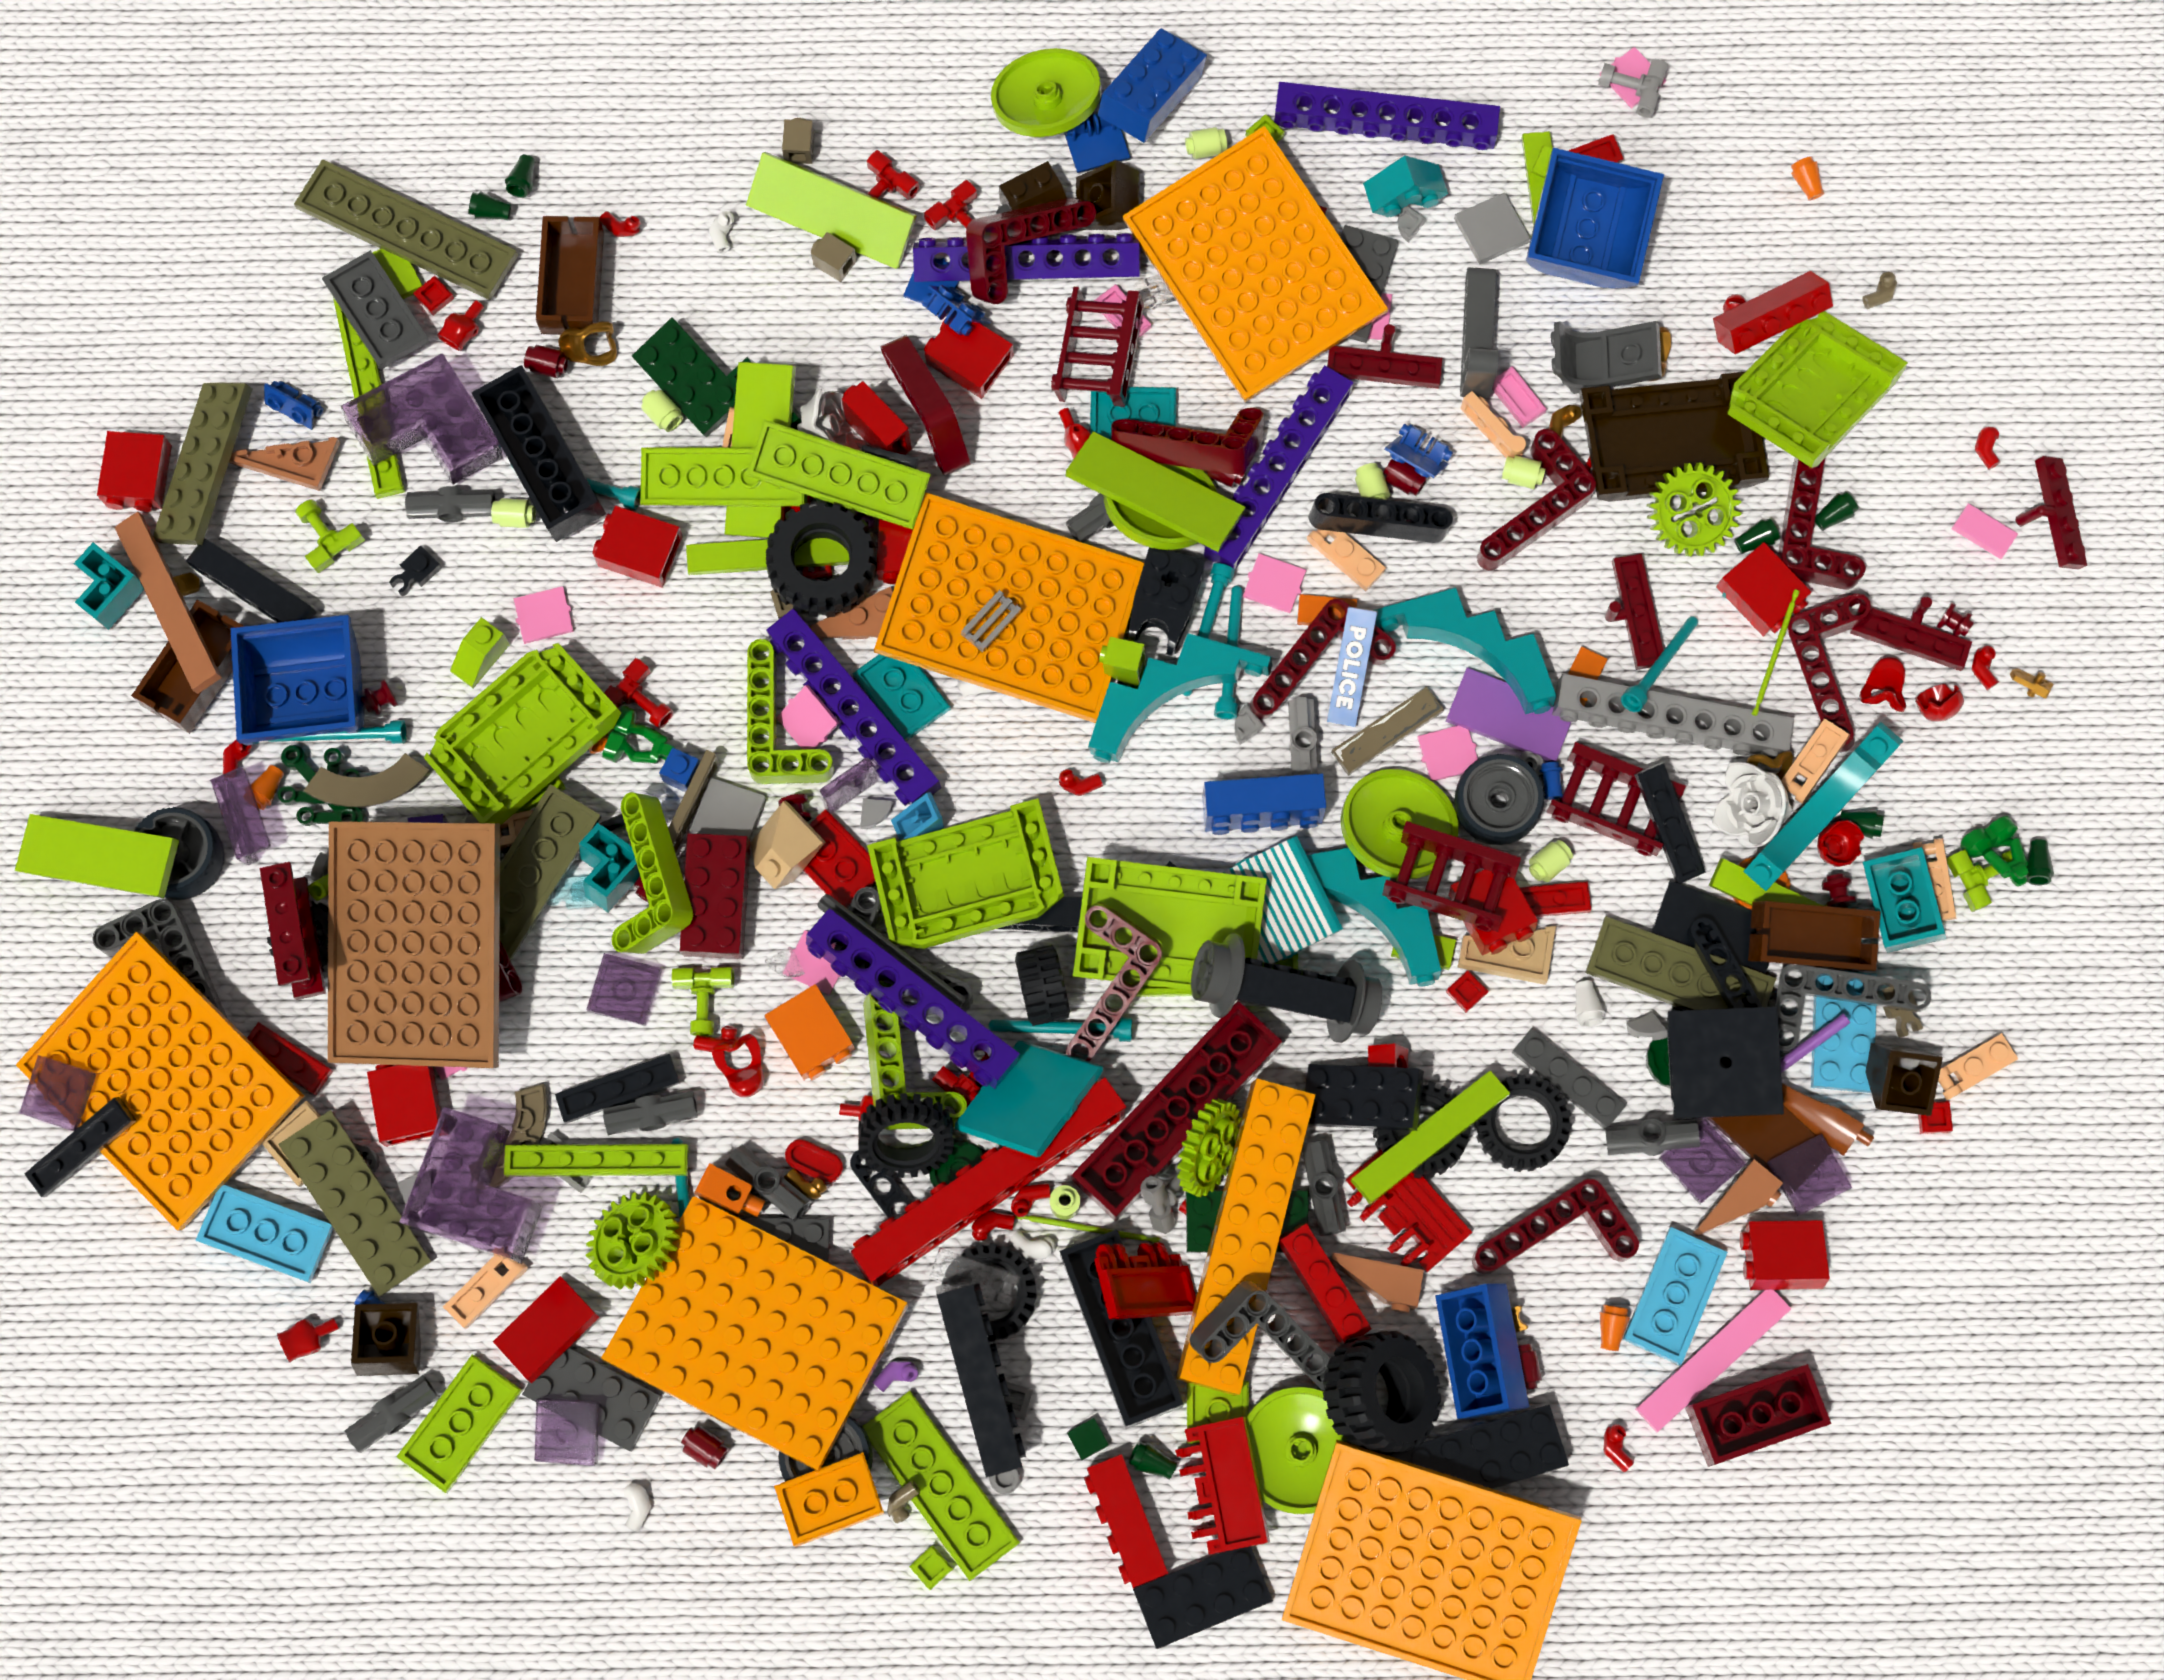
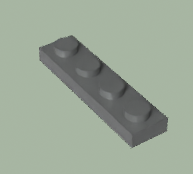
(1568, 1079)

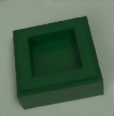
(1087, 1439)

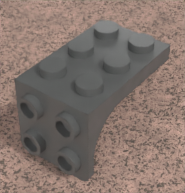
(1606, 356)

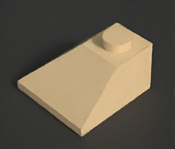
(784, 846)

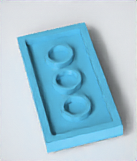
(1843, 1058)
(265, 1233)
(1675, 1296)

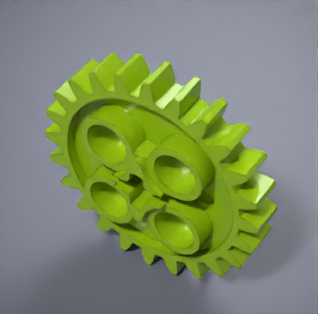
(1703, 533)
(1208, 1147)
(632, 1240)

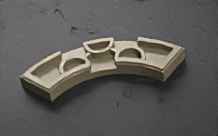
(366, 790)
(527, 1125)

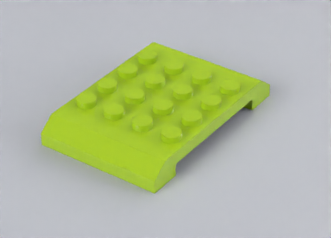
(1174, 907)

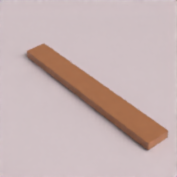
(168, 603)

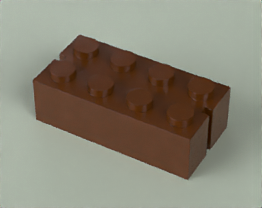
(569, 274)
(165, 686)
(1813, 935)

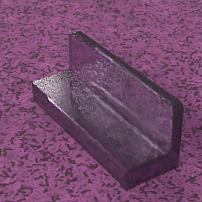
(241, 815)

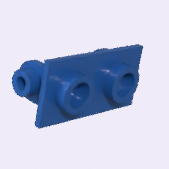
(282, 399)

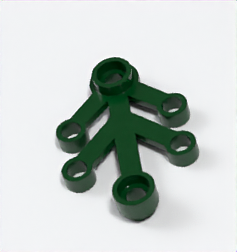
(307, 772)

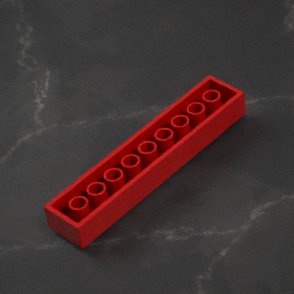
(979, 1190)

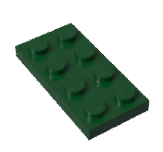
(687, 376)
(1203, 1210)

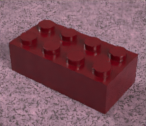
(718, 895)
(1758, 1415)

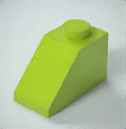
(478, 652)
(1124, 661)

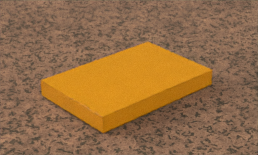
(829, 1500)

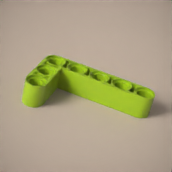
(767, 725)
(661, 877)
(893, 1067)

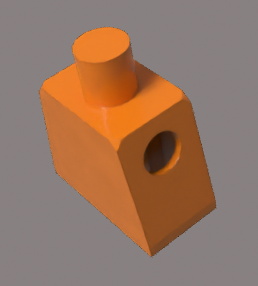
(717, 1182)

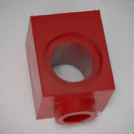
(1388, 1055)

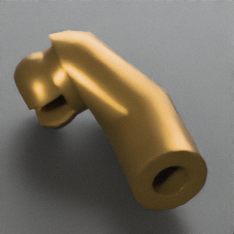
(1564, 417)
(810, 1190)

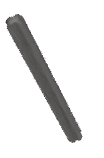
(829, 902)

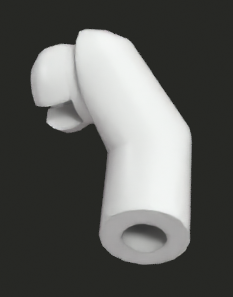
(719, 230)
(1032, 1249)
(639, 1503)

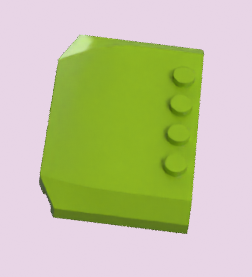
(1814, 387)
(521, 733)
(966, 877)

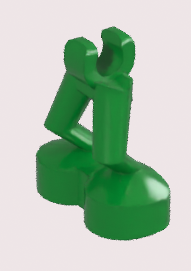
(618, 743)
(1999, 834)

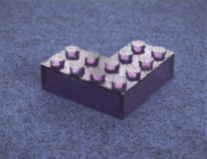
(427, 406)
(455, 1193)

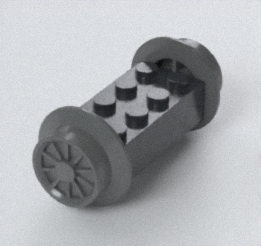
(1347, 1000)

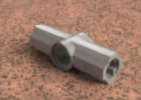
(1302, 726)

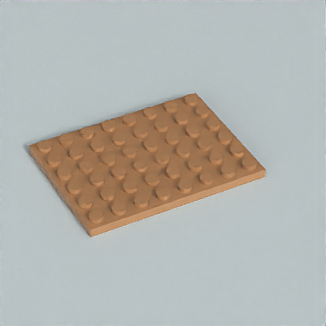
(414, 943)

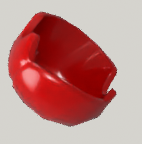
(1940, 702)
(1840, 843)

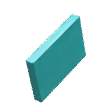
(1142, 404)
(901, 694)

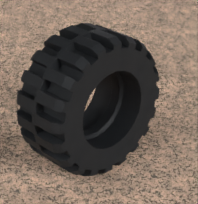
(827, 523)
(1409, 1384)

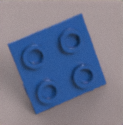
(1095, 143)
(961, 313)
(1426, 464)

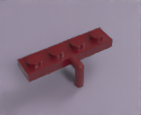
(1385, 365)
(2060, 513)
(1636, 610)
(1913, 637)

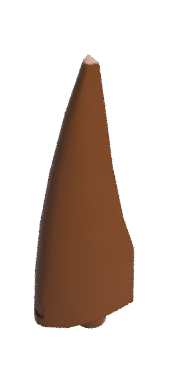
(1821, 1118)

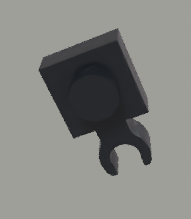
(417, 568)

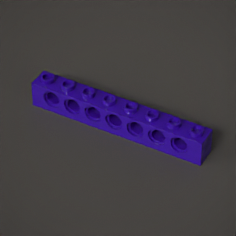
(1398, 107)
(1040, 267)
(1336, 391)
(792, 629)
(834, 928)

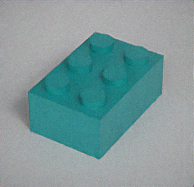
(1906, 899)

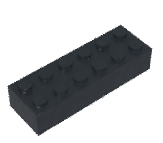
(538, 453)
(1125, 1347)
(977, 1372)
(1496, 1450)

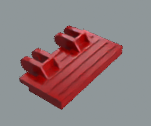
(1419, 1211)
(1144, 1284)
(1228, 1484)

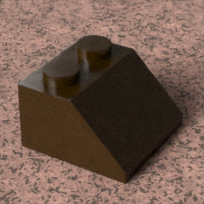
(1032, 188)
(1112, 191)
(1903, 1078)
(386, 1339)

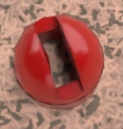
(1736, 298)

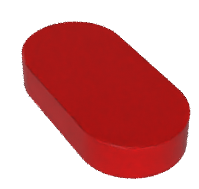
(814, 1161)

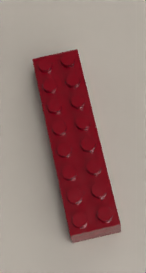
(1156, 1128)

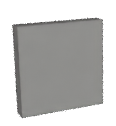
(1492, 228)
(727, 810)

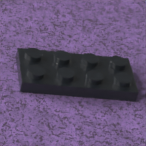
(1365, 1096)
(1202, 1595)

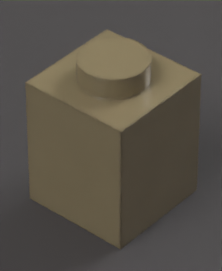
(798, 141)
(833, 256)

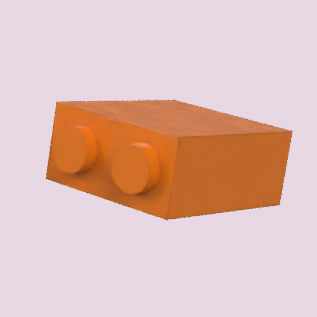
(810, 1033)

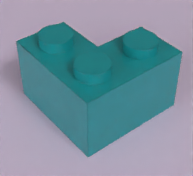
(1403, 184)
(112, 586)
(613, 867)

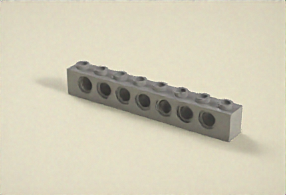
(1773, 727)

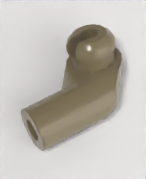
(1884, 292)
(898, 1501)

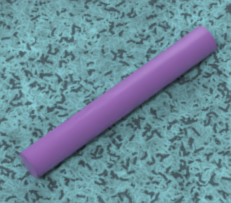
(1813, 1042)

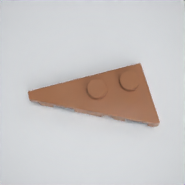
(297, 463)
(859, 622)

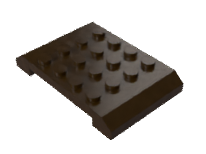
(1651, 429)

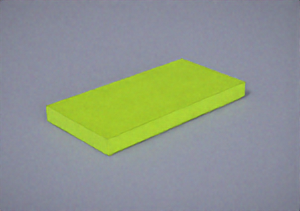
(459, 1423)

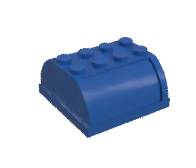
(1593, 220)
(296, 679)

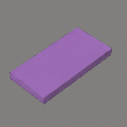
(1494, 711)

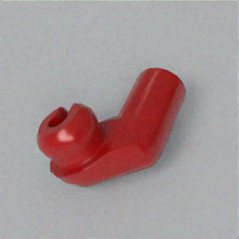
(1981, 667)
(233, 755)
(1077, 785)
(990, 1221)
(1614, 1447)

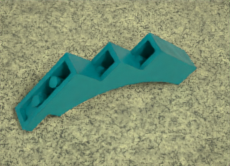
(1443, 620)
(1199, 665)
(1823, 806)
(1404, 927)

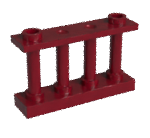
(1120, 361)
(1611, 770)
(1446, 848)
(292, 931)

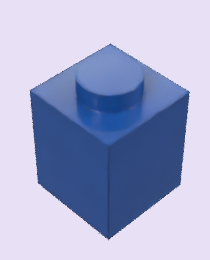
(679, 769)

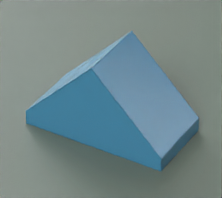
(918, 818)

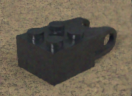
(1162, 605)

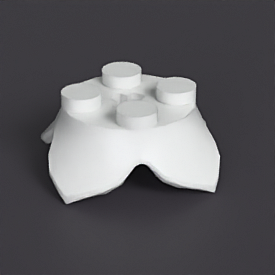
(823, 418)
(1739, 811)

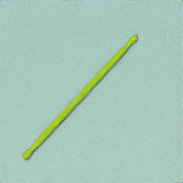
(1775, 652)
(1087, 1228)

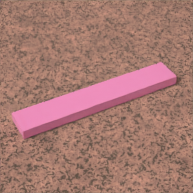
(1712, 1359)

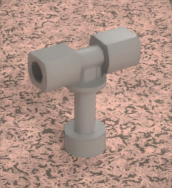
(1645, 87)
(1161, 1199)

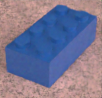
(1152, 85)
(1264, 803)
(1482, 1351)

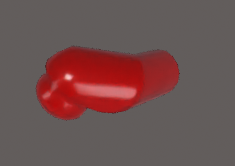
(618, 228)
(1984, 447)
(706, 1043)
(1026, 1197)

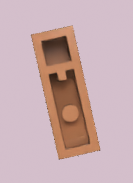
(1746, 1195)
(1386, 1281)

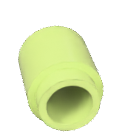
(1206, 142)
(661, 410)
(1523, 471)
(1371, 482)
(513, 513)
(1550, 861)
(1068, 1211)

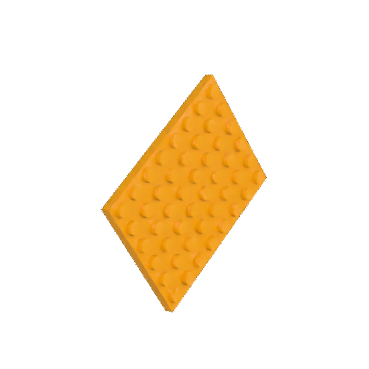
(1255, 264)
(1067, 599)
(181, 1071)
(756, 1333)
(1430, 1567)

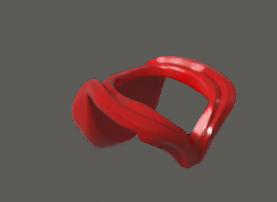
(1888, 676)
(743, 1081)

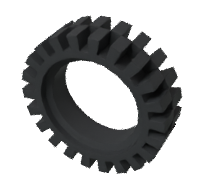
(905, 1111)
(1559, 1128)
(1447, 1155)
(1026, 1287)

